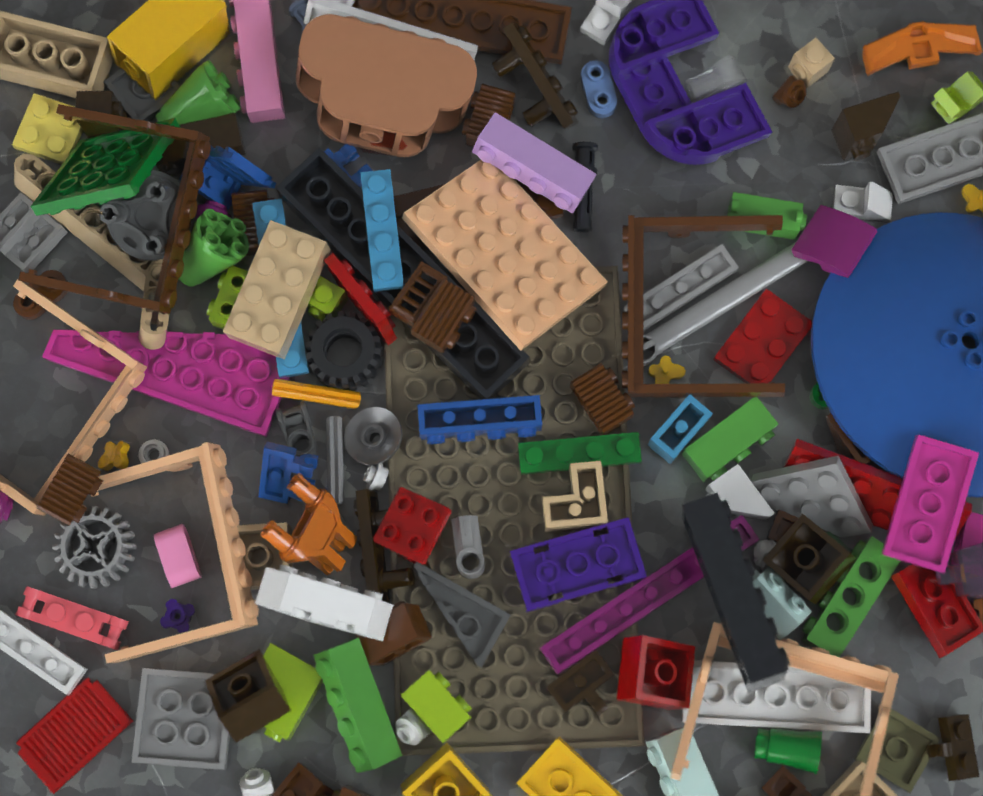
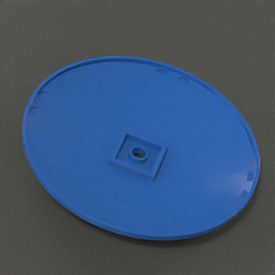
(893, 341)

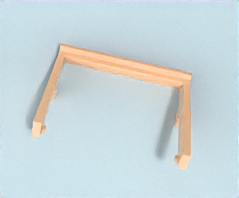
(99, 421)
(229, 544)
(811, 660)

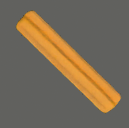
(316, 393)

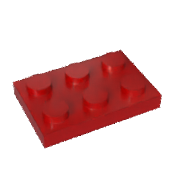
(362, 298)
(763, 340)
(942, 615)

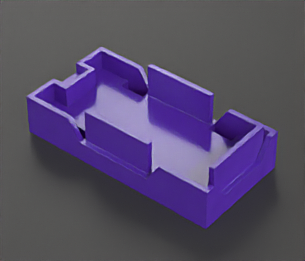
(578, 564)

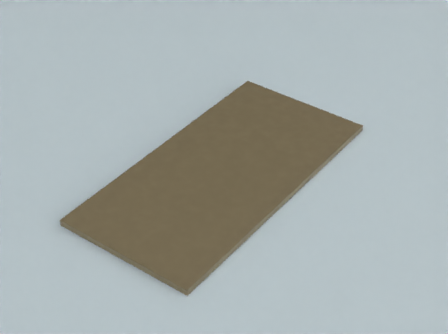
(485, 480)

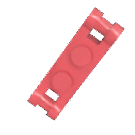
(72, 618)

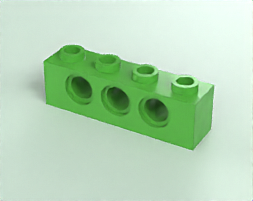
(866, 591)

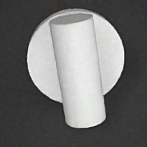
(411, 728)
(257, 783)

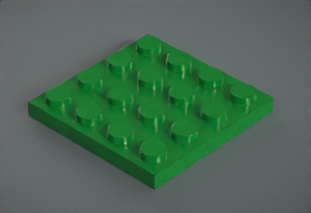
(103, 170)

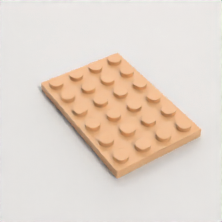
(505, 251)

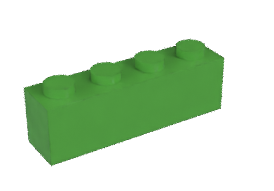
(357, 705)

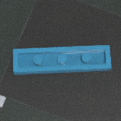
(382, 230)

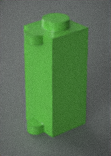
(752, 205)

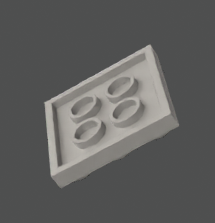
(178, 722)

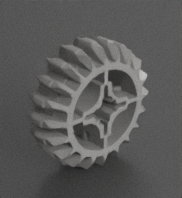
(104, 539)

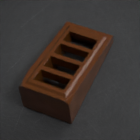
(404, 314)

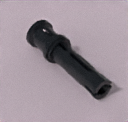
(585, 156)

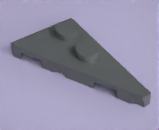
(471, 617)

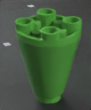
(200, 97)
(214, 246)

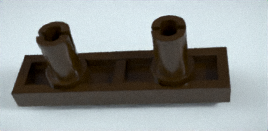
(523, 53)
(373, 562)

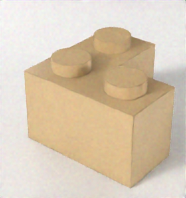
(584, 505)

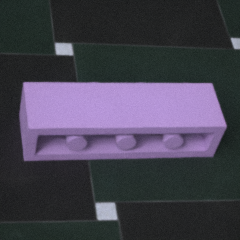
(533, 163)

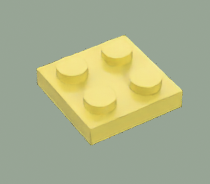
(46, 132)

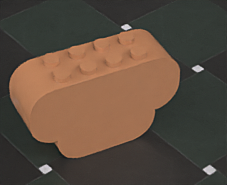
(382, 82)

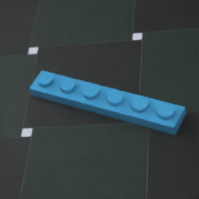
(295, 360)

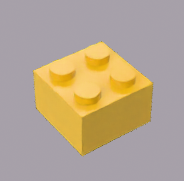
(444, 775)

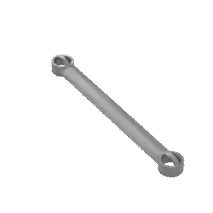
(721, 301)

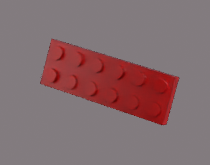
(875, 487)

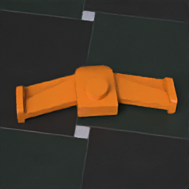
(920, 45)

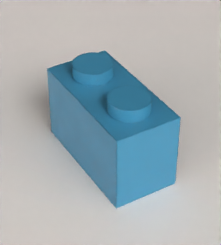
(680, 429)

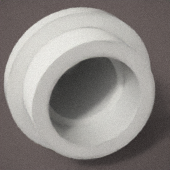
(761, 550)

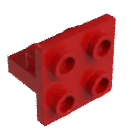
(412, 526)

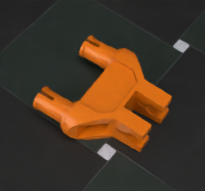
(315, 531)

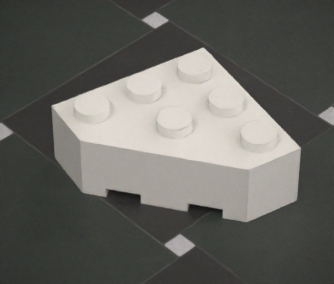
(324, 602)

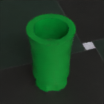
(789, 748)

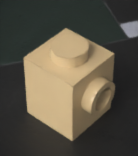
(811, 62)

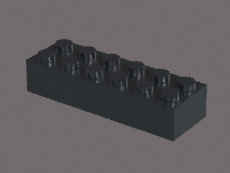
(733, 592)

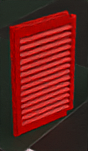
(72, 734)

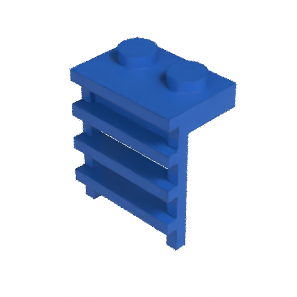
(226, 172)

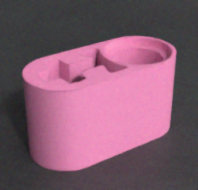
(177, 555)

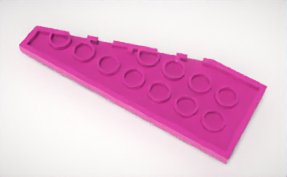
(189, 371)

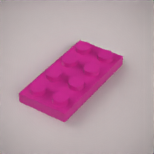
(930, 503)

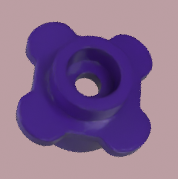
(181, 624)

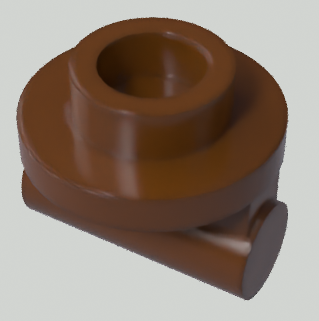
(791, 92)

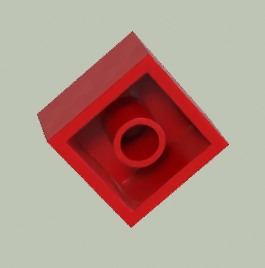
(656, 672)

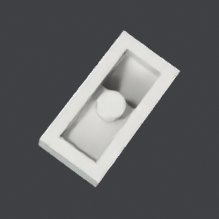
(604, 19)
(865, 203)

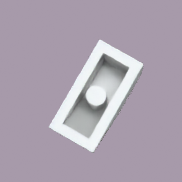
(740, 494)

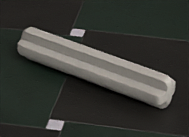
(334, 454)

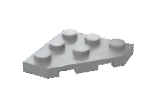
(819, 492)

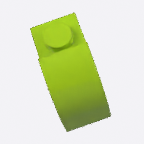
(959, 98)

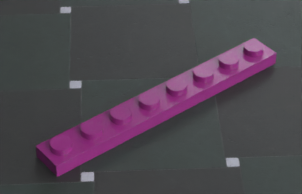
(632, 605)

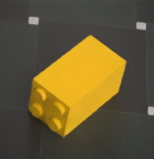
(167, 40)

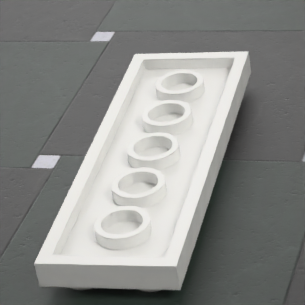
(797, 702)

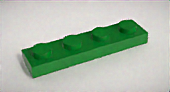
(560, 453)

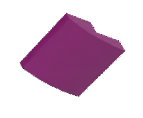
(834, 241)

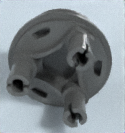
(144, 221)

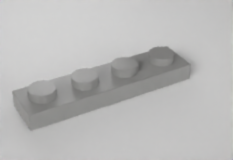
(687, 285)

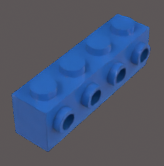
(479, 418)

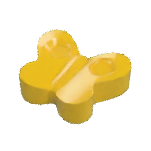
(973, 197)
(666, 371)
(114, 456)

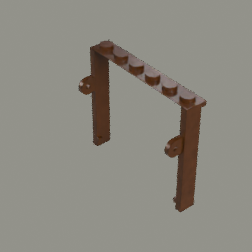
(184, 212)
(634, 293)

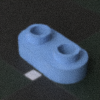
(598, 87)

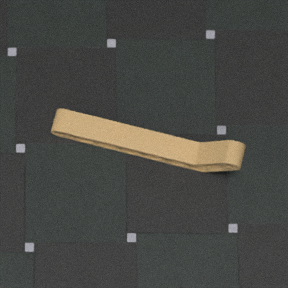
(31, 177)

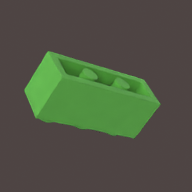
(730, 440)

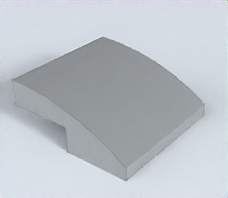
(27, 237)

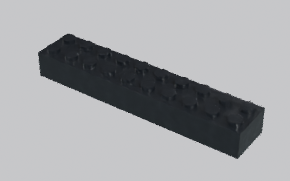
(335, 212)

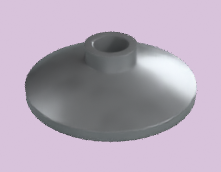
(367, 425)

